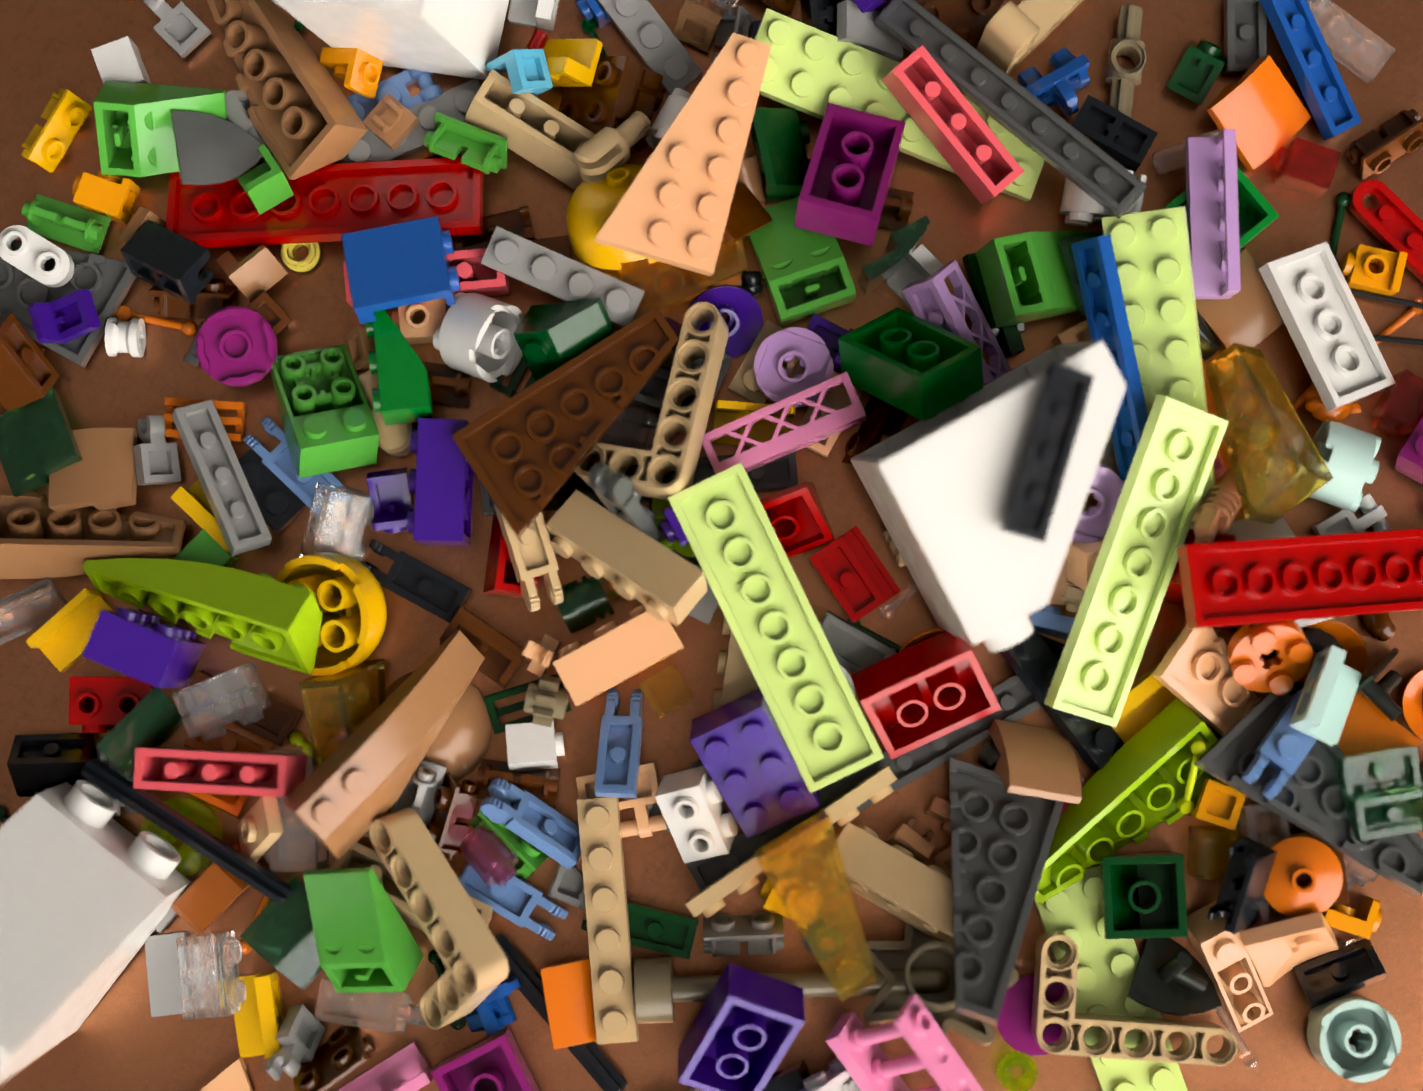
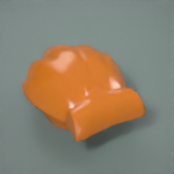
(1315, 405)

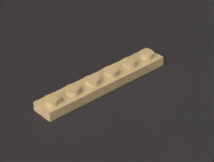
(744, 875)
(607, 920)

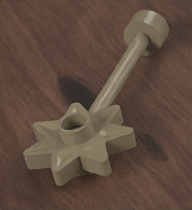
(901, 968)

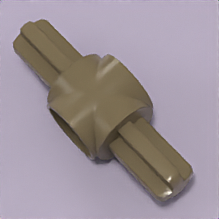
(1129, 45)

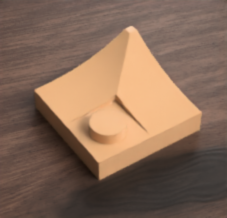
(1287, 944)

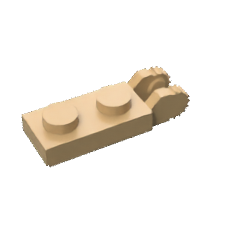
(532, 557)

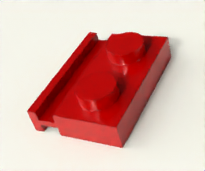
(854, 574)

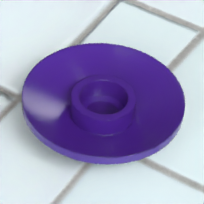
(743, 318)

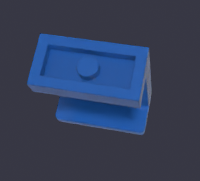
(399, 266)

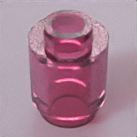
(489, 856)

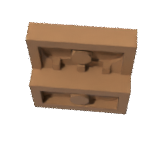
(1248, 314)
(103, 477)
(1036, 761)

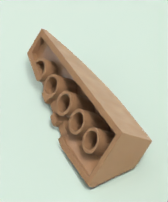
(288, 89)
(57, 544)
(383, 753)

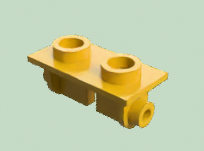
(64, 118)

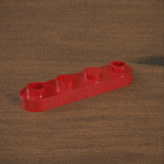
(1390, 222)

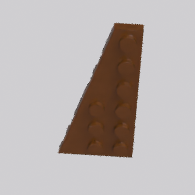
(546, 431)

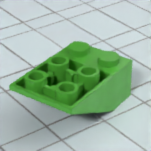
(137, 124)
(800, 267)
(1027, 277)
(324, 411)
(359, 932)

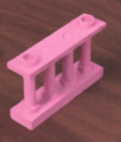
(873, 1071)

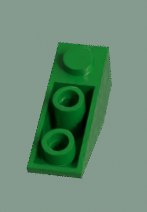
(402, 377)

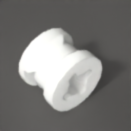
(125, 337)

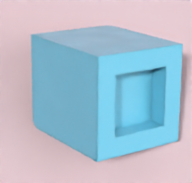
(526, 70)

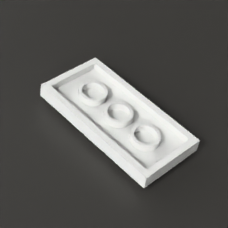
(1326, 326)

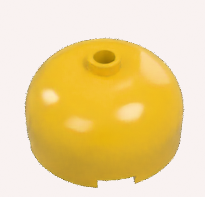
(588, 212)
(350, 606)

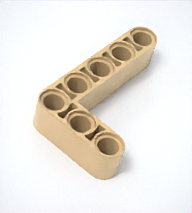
(1020, 29)
(674, 418)
(446, 915)
(1113, 1027)

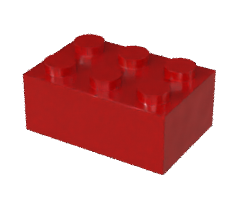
(924, 693)

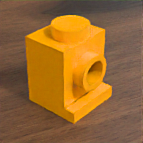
(106, 195)
(1359, 277)

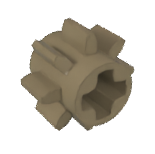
(546, 700)

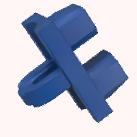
(1060, 85)
(495, 1009)

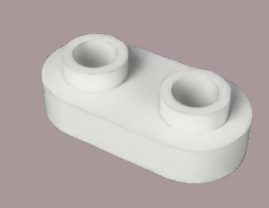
(34, 254)

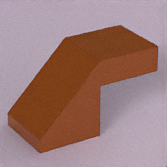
(210, 896)

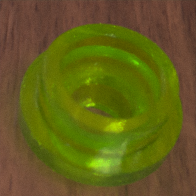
(1028, 1078)

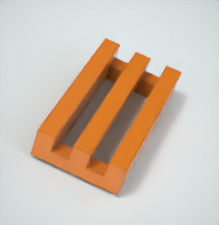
(238, 421)

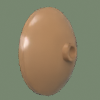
(464, 735)

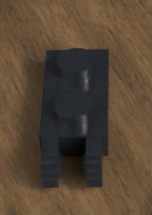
(419, 583)

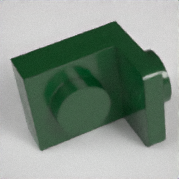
(1197, 70)

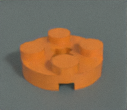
(1275, 674)

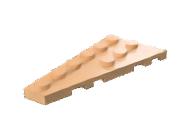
(688, 183)

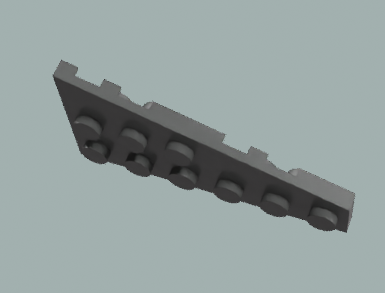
(104, 277)
(1311, 796)
(996, 869)

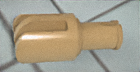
(610, 147)
(392, 438)

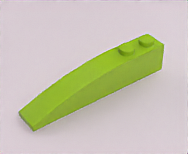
(251, 610)
(1127, 797)

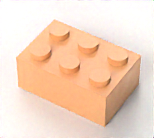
(615, 654)

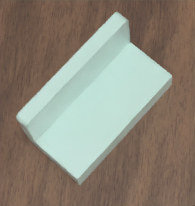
(1326, 696)

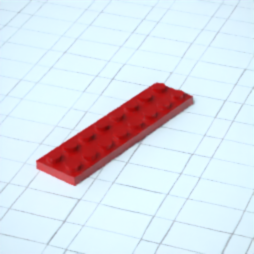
(331, 203)
(1301, 578)

